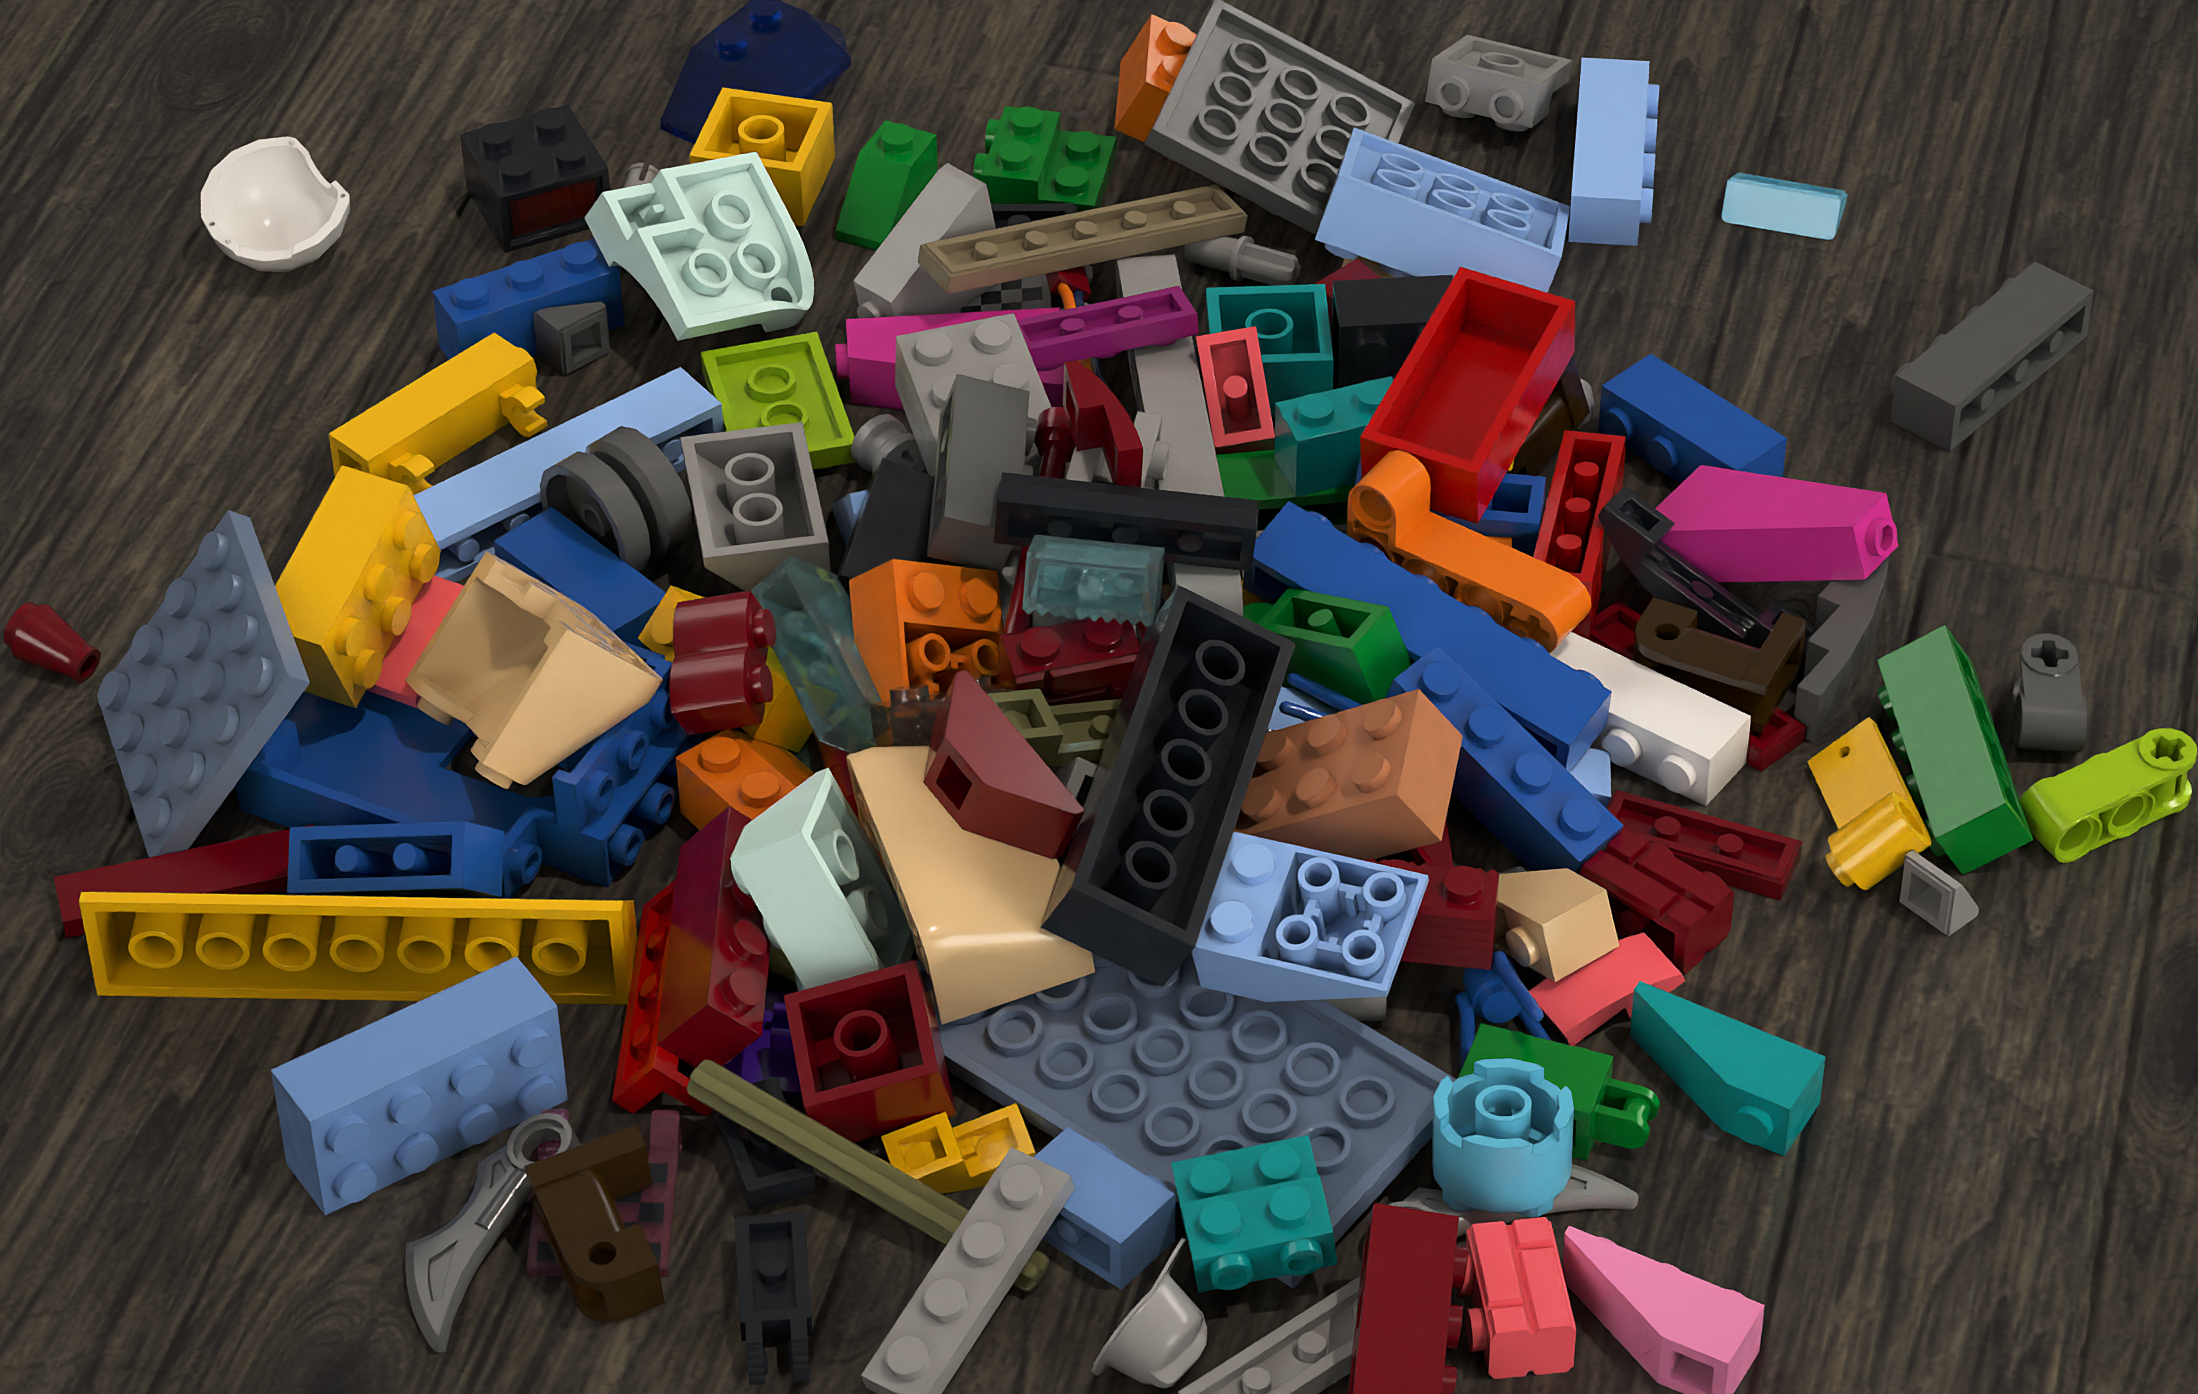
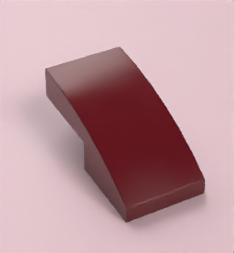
(1102, 422)

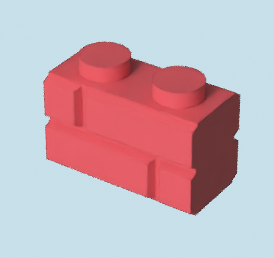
(1518, 1299)

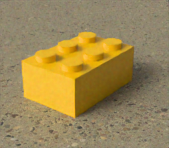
(355, 581)

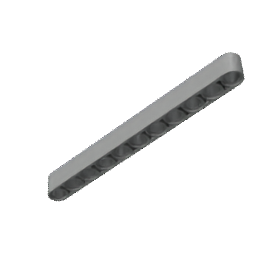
(1170, 385)

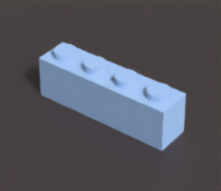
(1609, 152)

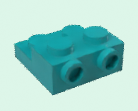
(1254, 1214)

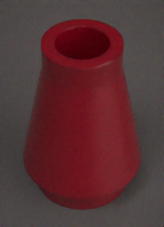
(48, 641)

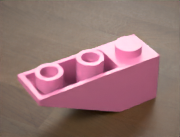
(1669, 1321)

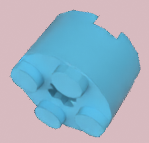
(1502, 1138)

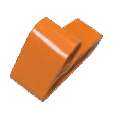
(1515, 589)

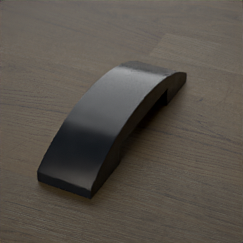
(1638, 535)

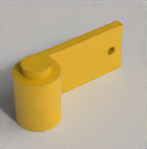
(1868, 806)

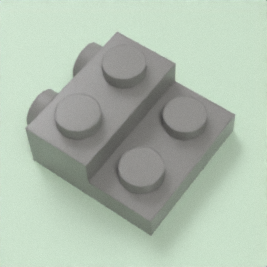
(1496, 82)

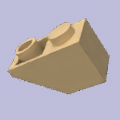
(1553, 921)

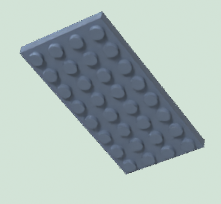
(1202, 1075)

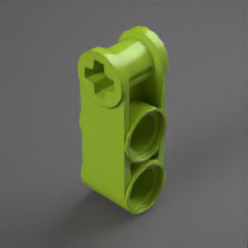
(2111, 794)

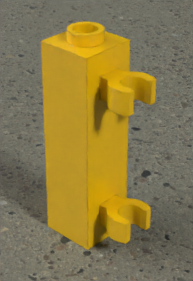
(443, 414)

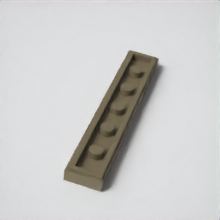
(1081, 238)

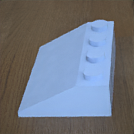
(1437, 216)

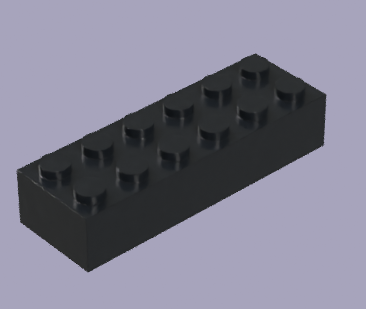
(1169, 787)

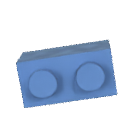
(1115, 1214)

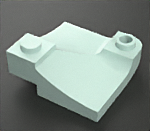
(709, 246)

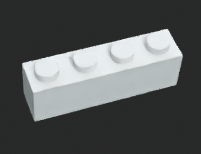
(1661, 724)

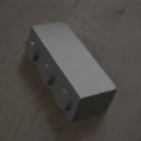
(979, 437)

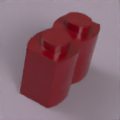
(721, 662)

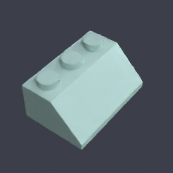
(821, 886)

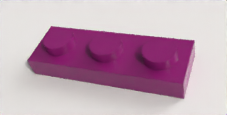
(1109, 327)

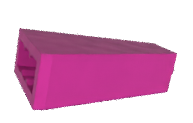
(871, 354)
(1777, 527)

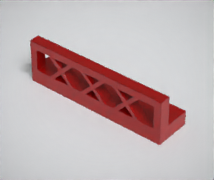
(643, 1065)

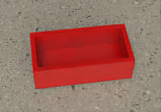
(1473, 388)

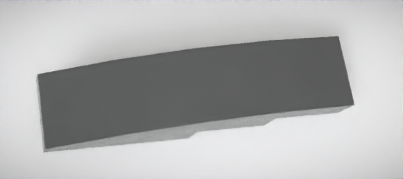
(1840, 648)

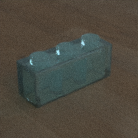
(820, 652)

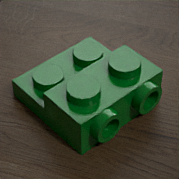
(1040, 163)

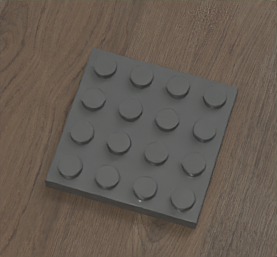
(1269, 115)

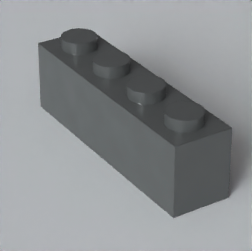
(1990, 356)

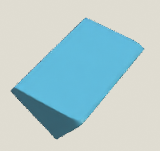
(1783, 206)

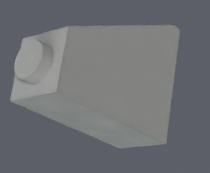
(893, 279)

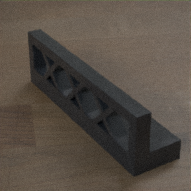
(1188, 525)

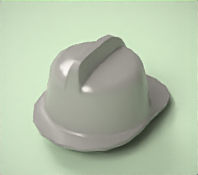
(1158, 1336)

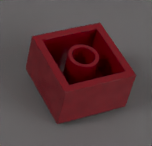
(869, 1052)

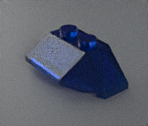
(759, 50)

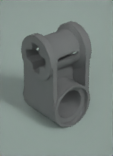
(2049, 697)

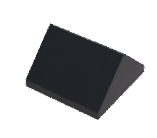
(890, 522)

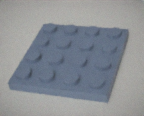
(202, 687)

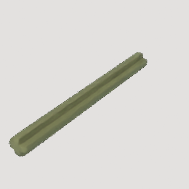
(839, 1158)

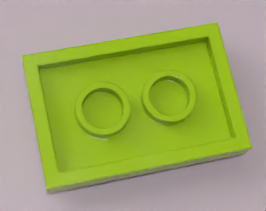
(780, 385)

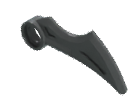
(446, 1260)

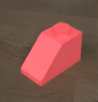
(1236, 391)

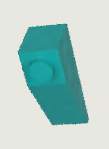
(1731, 1070)

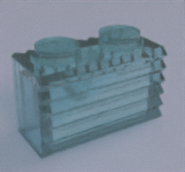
(1093, 579)

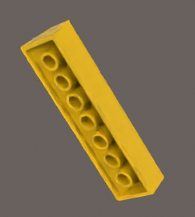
(352, 945)

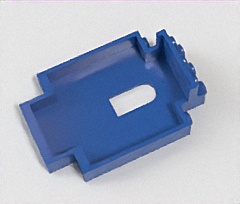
(390, 763)

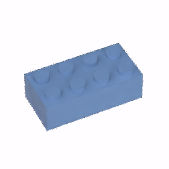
(420, 1085)

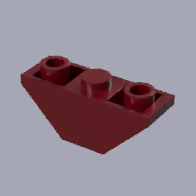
(994, 777)

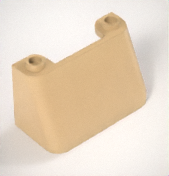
(526, 673)
(964, 895)

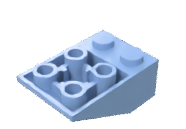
(1304, 923)

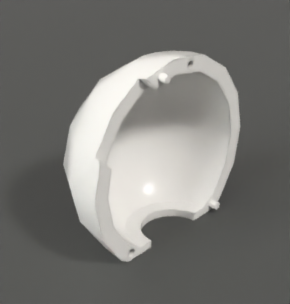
(272, 206)

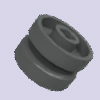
(622, 496)

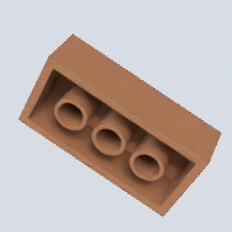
(1356, 780)

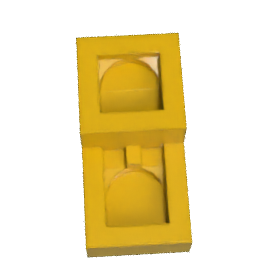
(960, 1155)

